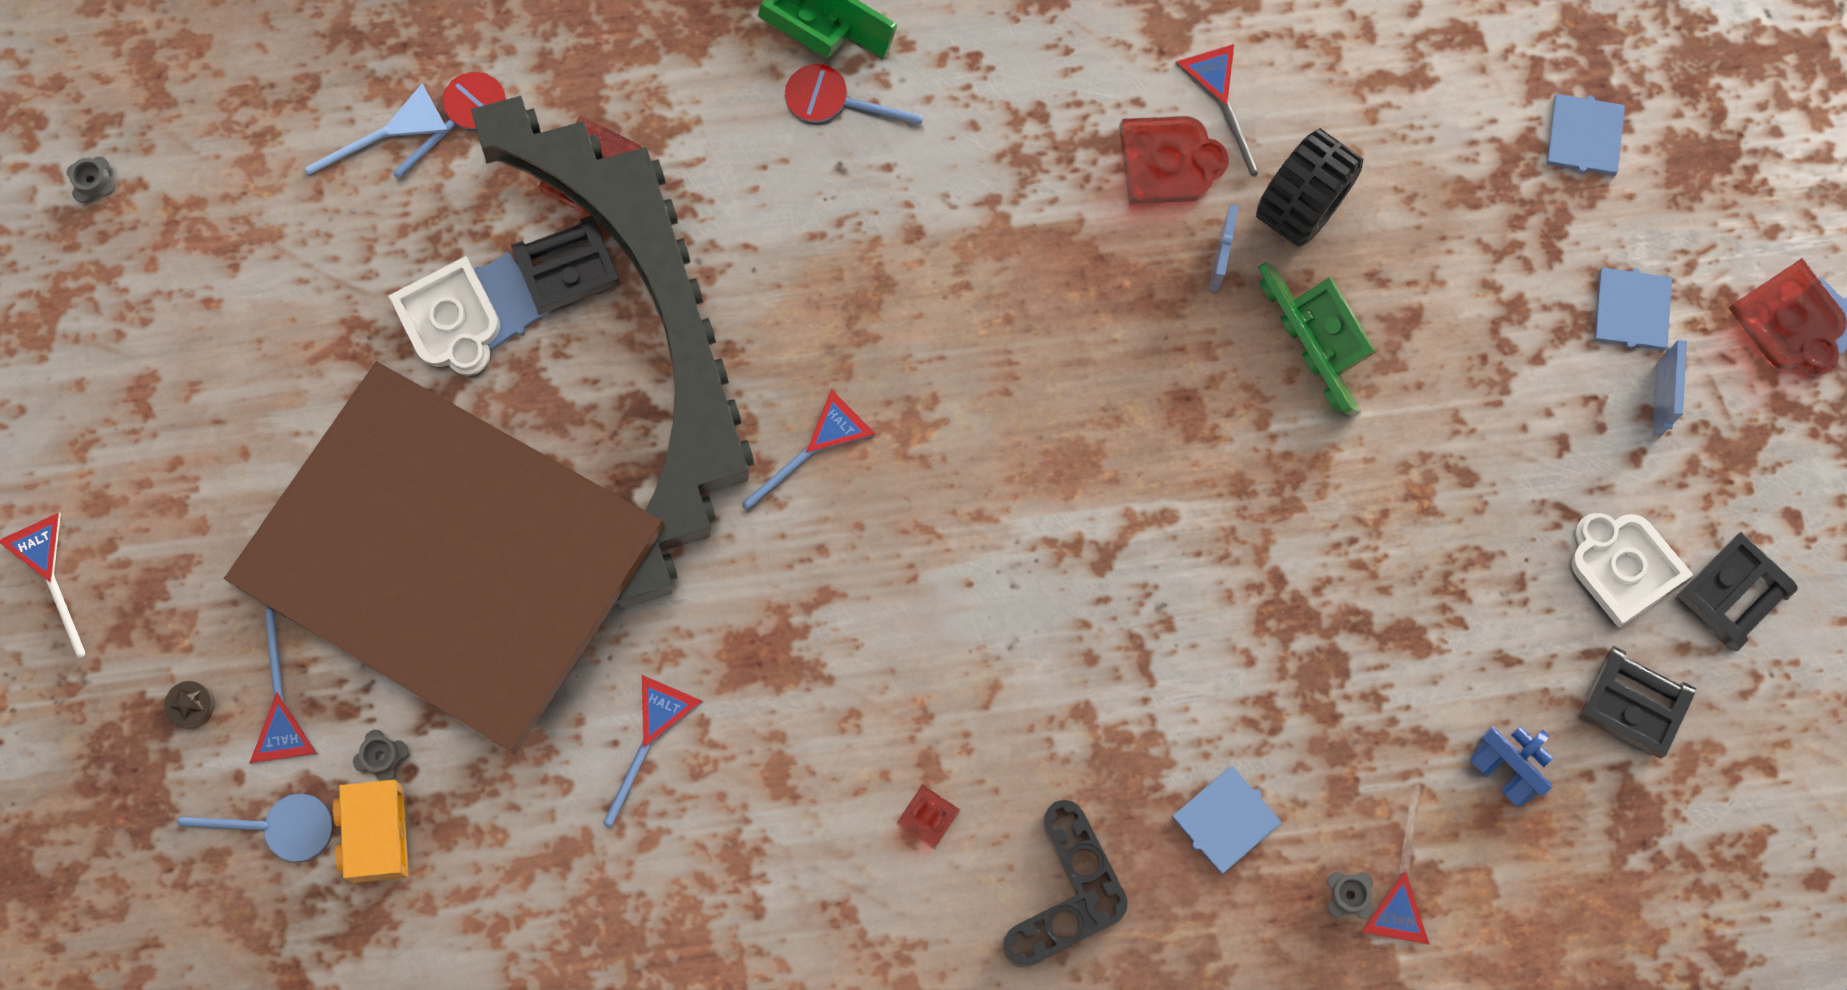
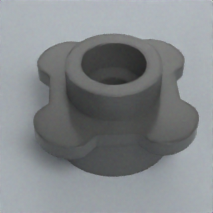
(85, 168)
(373, 744)
(1359, 885)

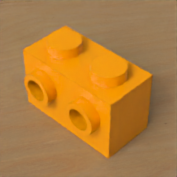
(371, 831)

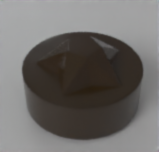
(189, 704)

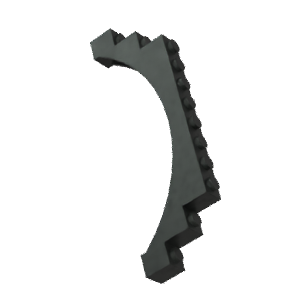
(629, 205)

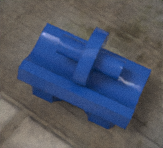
(1528, 780)

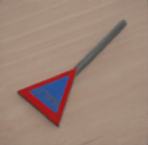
(1213, 73)

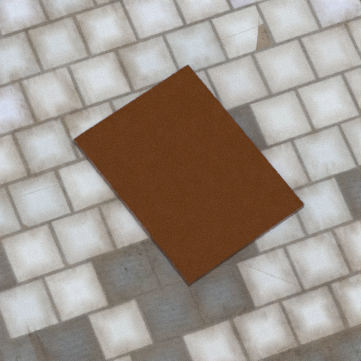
(445, 555)

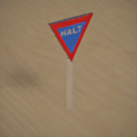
(1398, 912)

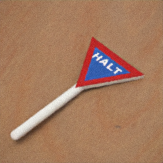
(37, 548)

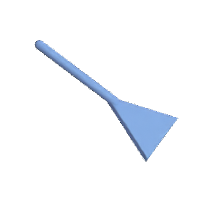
(413, 118)

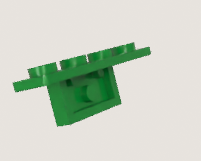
(829, 23)
(1327, 331)

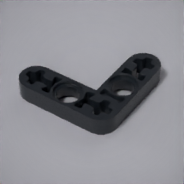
(1079, 905)

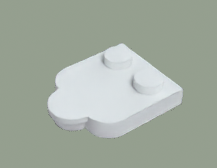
(449, 318)
(1625, 565)

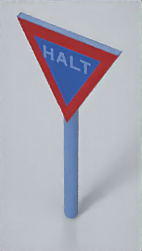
(835, 427)
(660, 710)
(281, 733)

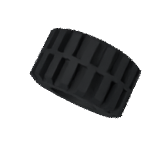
(1309, 187)

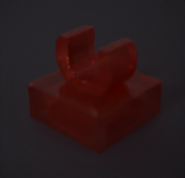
(928, 817)

